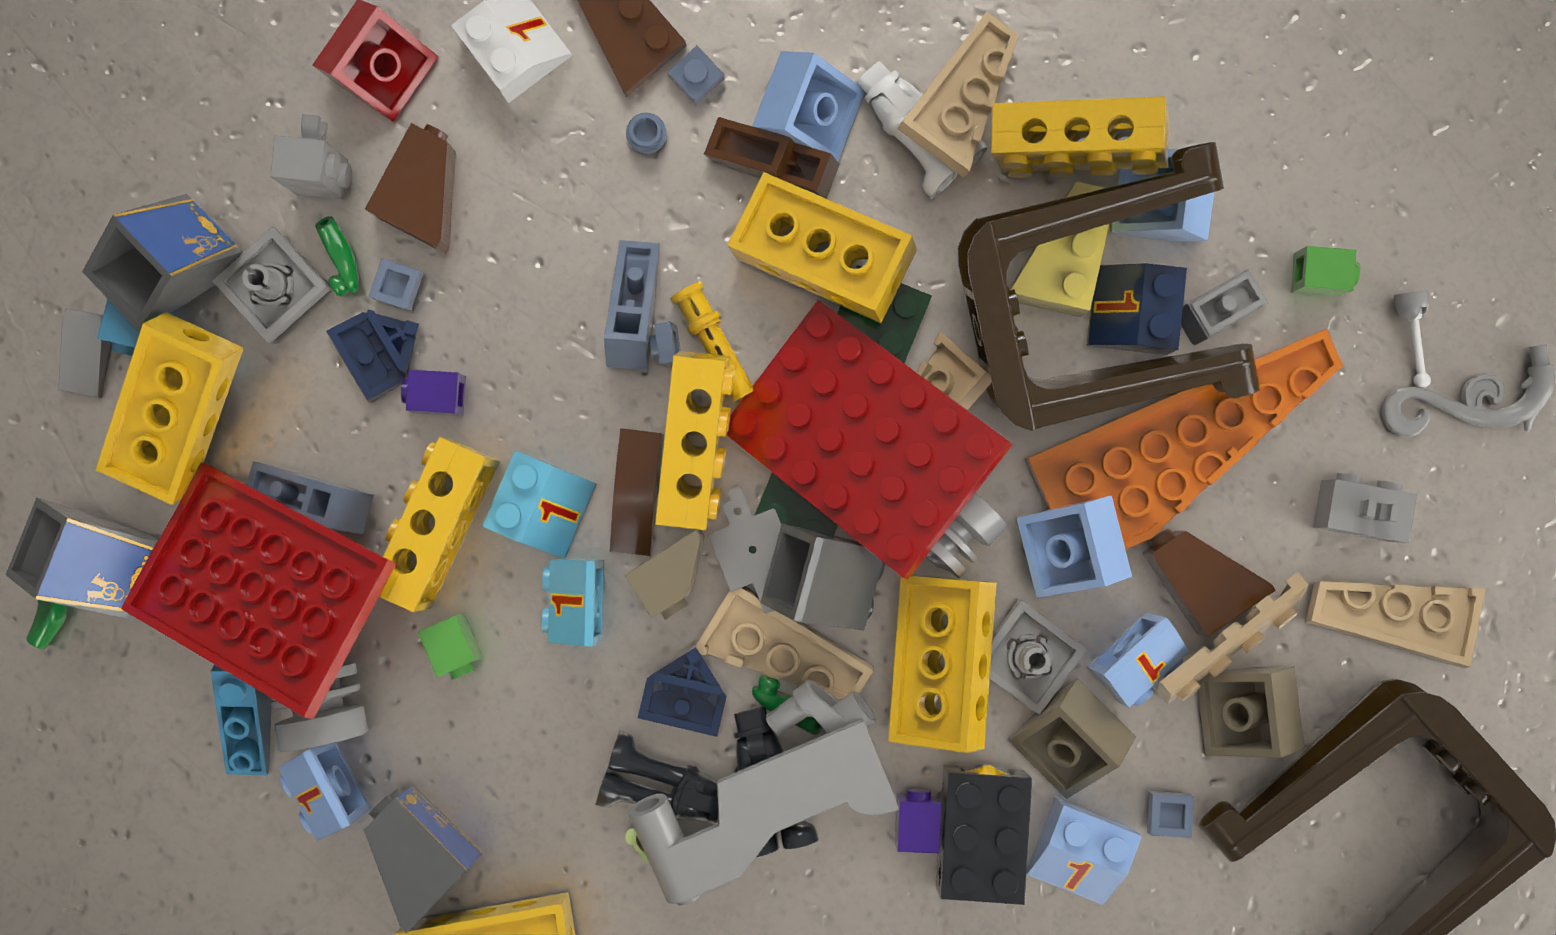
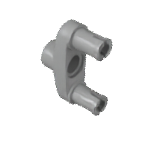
(814, 701)

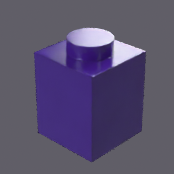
(434, 392)
(918, 822)

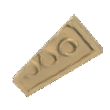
(957, 103)
(955, 372)
(1414, 619)
(780, 646)

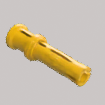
(710, 321)

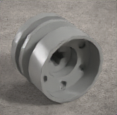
(975, 521)
(331, 723)

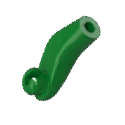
(341, 256)
(46, 623)
(769, 697)

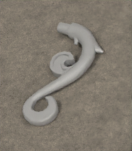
(1538, 391)

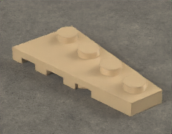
(1184, 679)

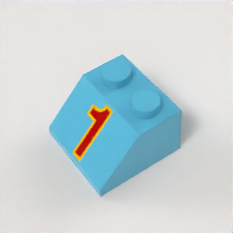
(539, 504)
(574, 601)

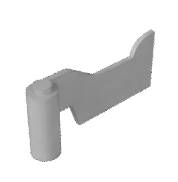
(759, 804)

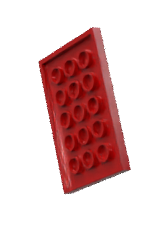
(865, 439)
(258, 589)

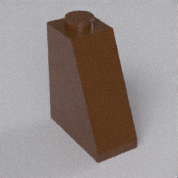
(418, 187)
(1203, 580)

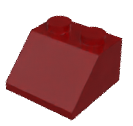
(375, 59)

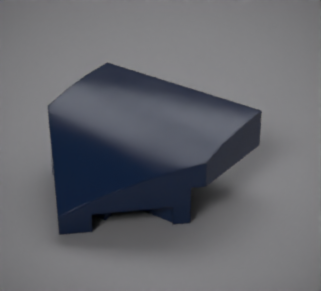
(375, 351)
(684, 696)

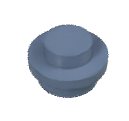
(646, 133)

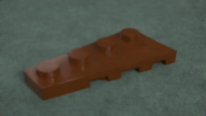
(633, 38)

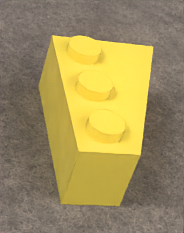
(1065, 270)

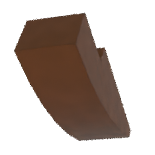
(762, 151)
(635, 491)

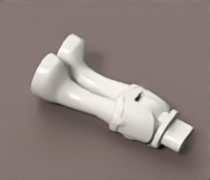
(892, 101)

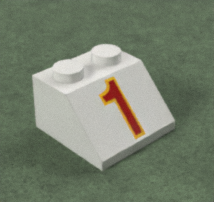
(511, 44)

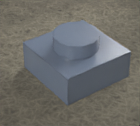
(696, 75)
(396, 284)
(665, 343)
(1170, 814)

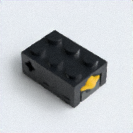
(984, 834)

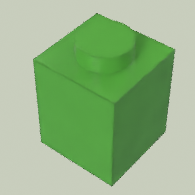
(1325, 271)
(450, 646)

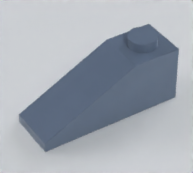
(632, 305)
(318, 499)

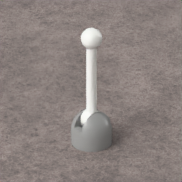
(1413, 307)

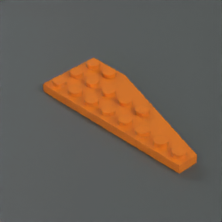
(1180, 444)

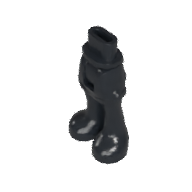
(755, 745)
(692, 791)

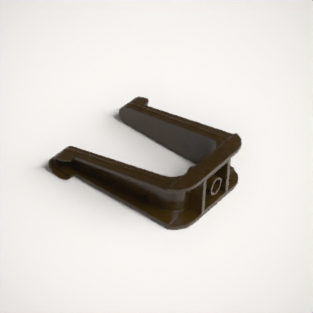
(996, 240)
(1507, 842)

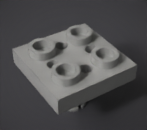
(261, 274)
(1056, 654)

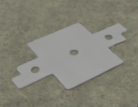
(733, 544)

